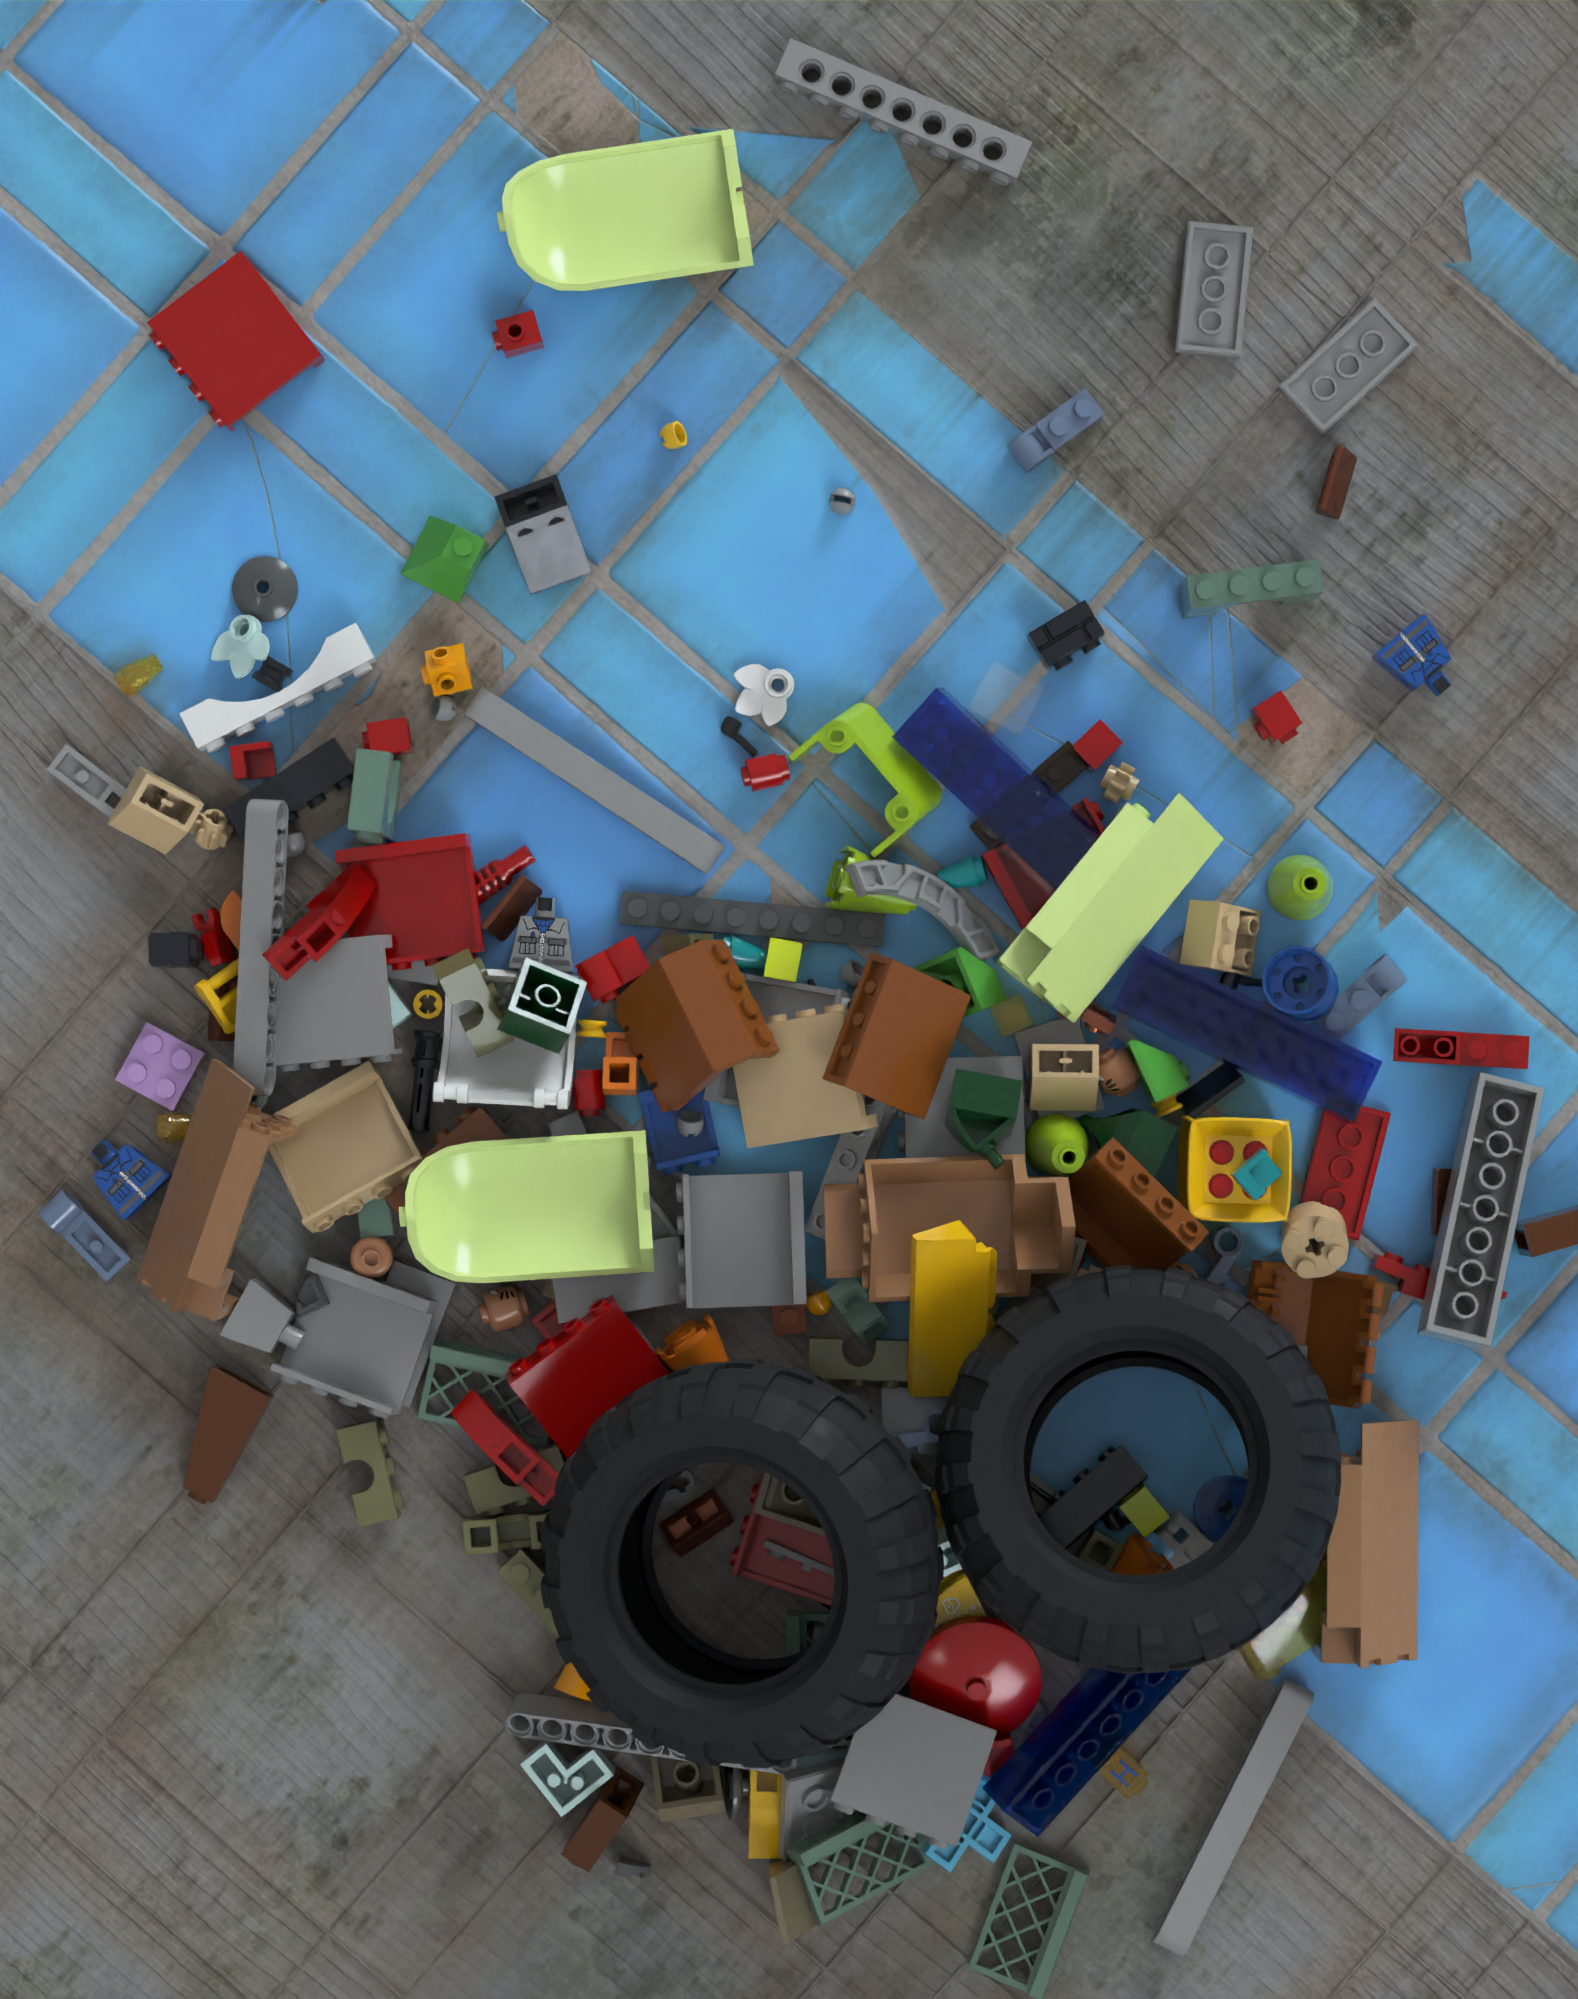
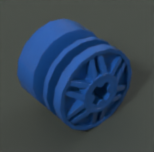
(1293, 966)
(1212, 1496)

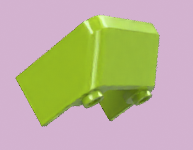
(915, 787)

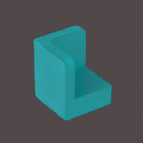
(1256, 1174)

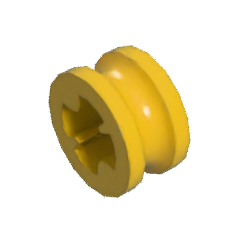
(417, 1004)
(591, 1028)
(1166, 1105)

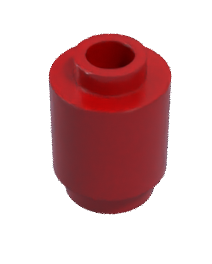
(765, 772)
(588, 1092)

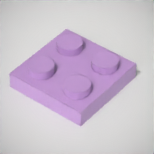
(160, 1066)

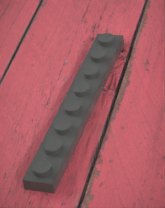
(752, 918)

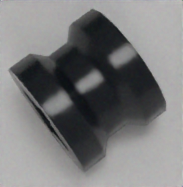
(272, 674)

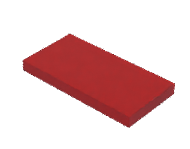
(1346, 1164)

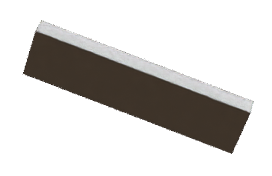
(1055, 771)

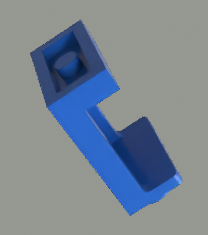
(668, 1145)

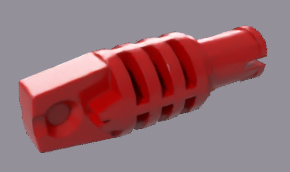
(499, 873)

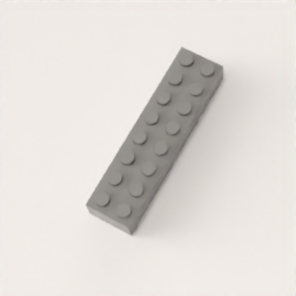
(1480, 1211)

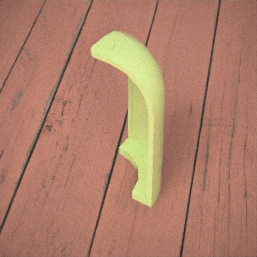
(629, 213)
(532, 1208)

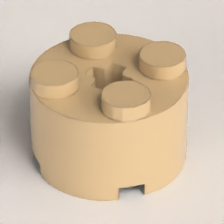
(1316, 1257)

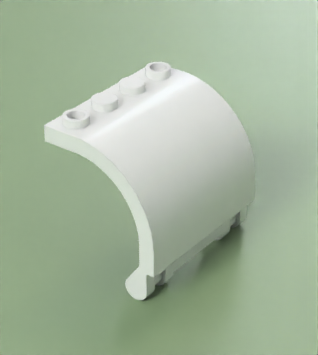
(508, 1075)

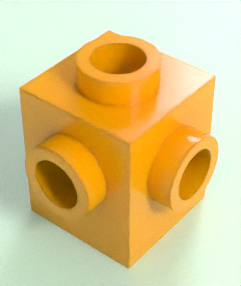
(447, 670)

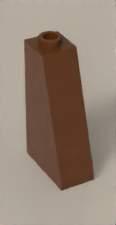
(1547, 1232)
(224, 1427)

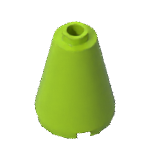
(1288, 891)
(845, 898)
(1056, 1145)

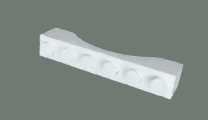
(339, 657)

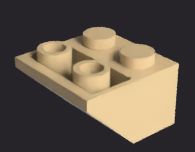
(155, 811)
(1220, 937)
(1063, 1077)

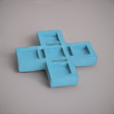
(978, 1833)

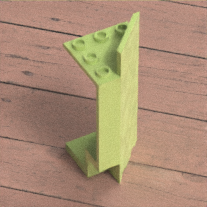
(1109, 904)

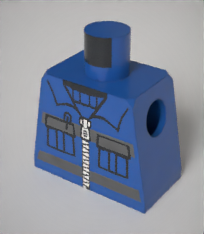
(1416, 657)
(128, 1177)

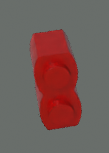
(613, 969)

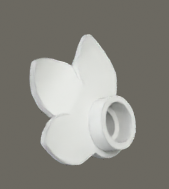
(759, 695)

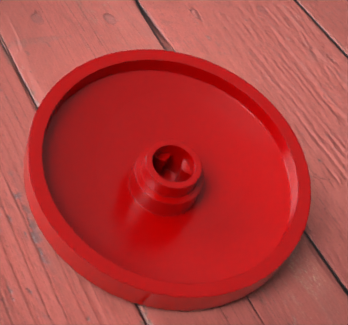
(979, 1673)

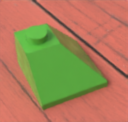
(445, 558)
(967, 974)
(1159, 1071)

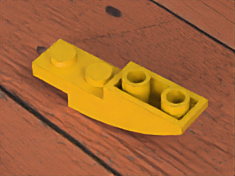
(764, 1815)

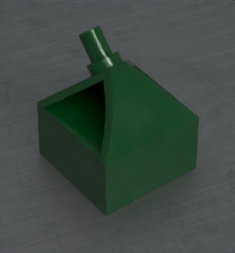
(542, 1005)
(982, 1112)
(1137, 1131)

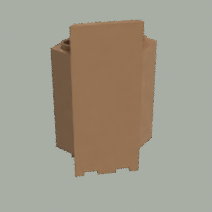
(210, 1196)
(1017, 1215)
(1374, 1551)

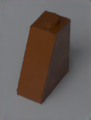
(603, 1819)

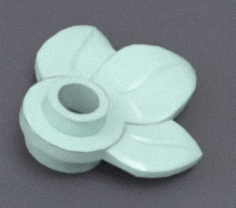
(242, 647)

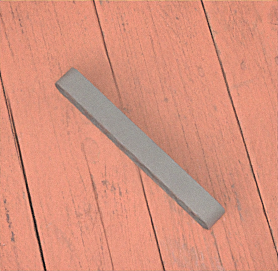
(594, 780)
(259, 929)
(586, 1725)
(1232, 1817)

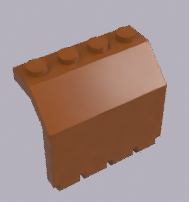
(692, 1021)
(1329, 1317)

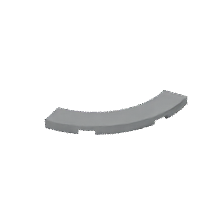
(931, 894)

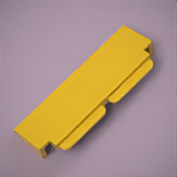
(948, 1305)

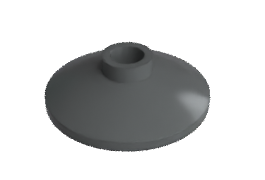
(281, 592)
(734, 1789)

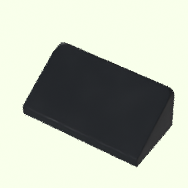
(1209, 1090)

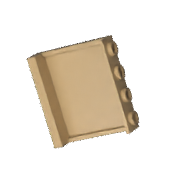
(786, 1094)
(346, 1148)

